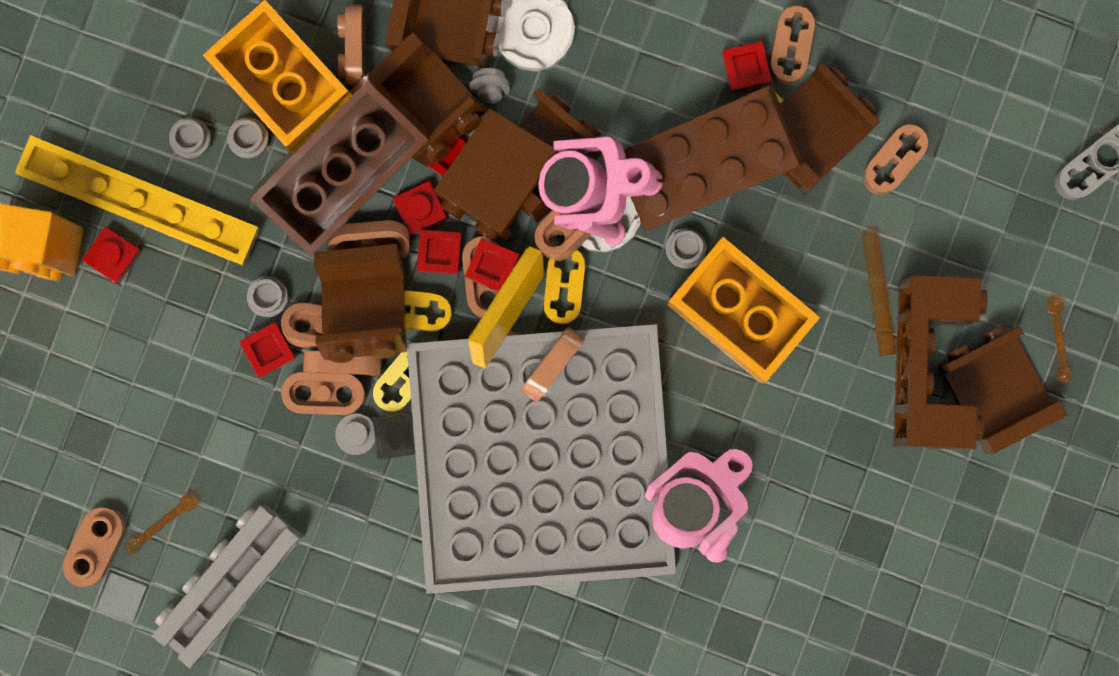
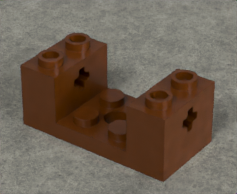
(936, 303)

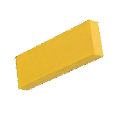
(506, 307)

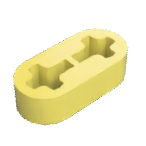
(391, 377)

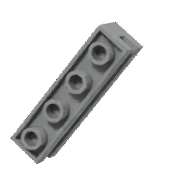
(227, 585)

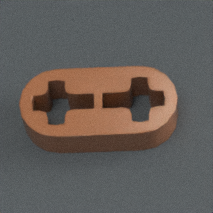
(782, 44)
(888, 153)
(552, 364)
(359, 366)

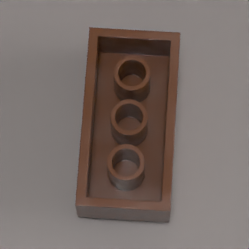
(715, 156)
(339, 164)

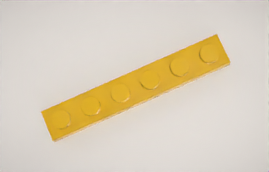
(137, 200)

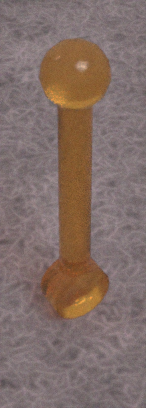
(1055, 306)
(187, 503)

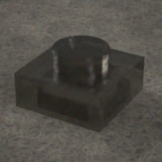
(394, 435)

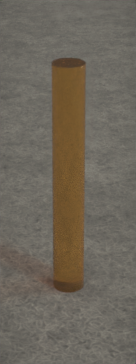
(878, 294)

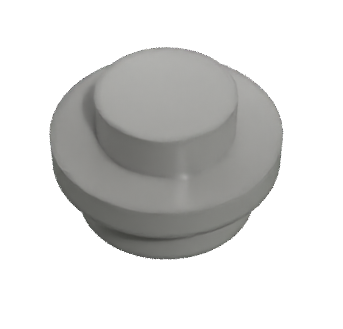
(489, 85)
(189, 138)
(247, 138)
(686, 248)
(267, 296)
(355, 434)

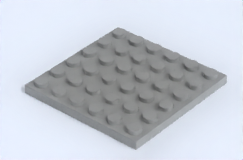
(542, 486)

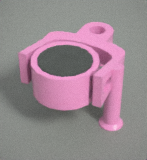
(581, 186)
(689, 508)

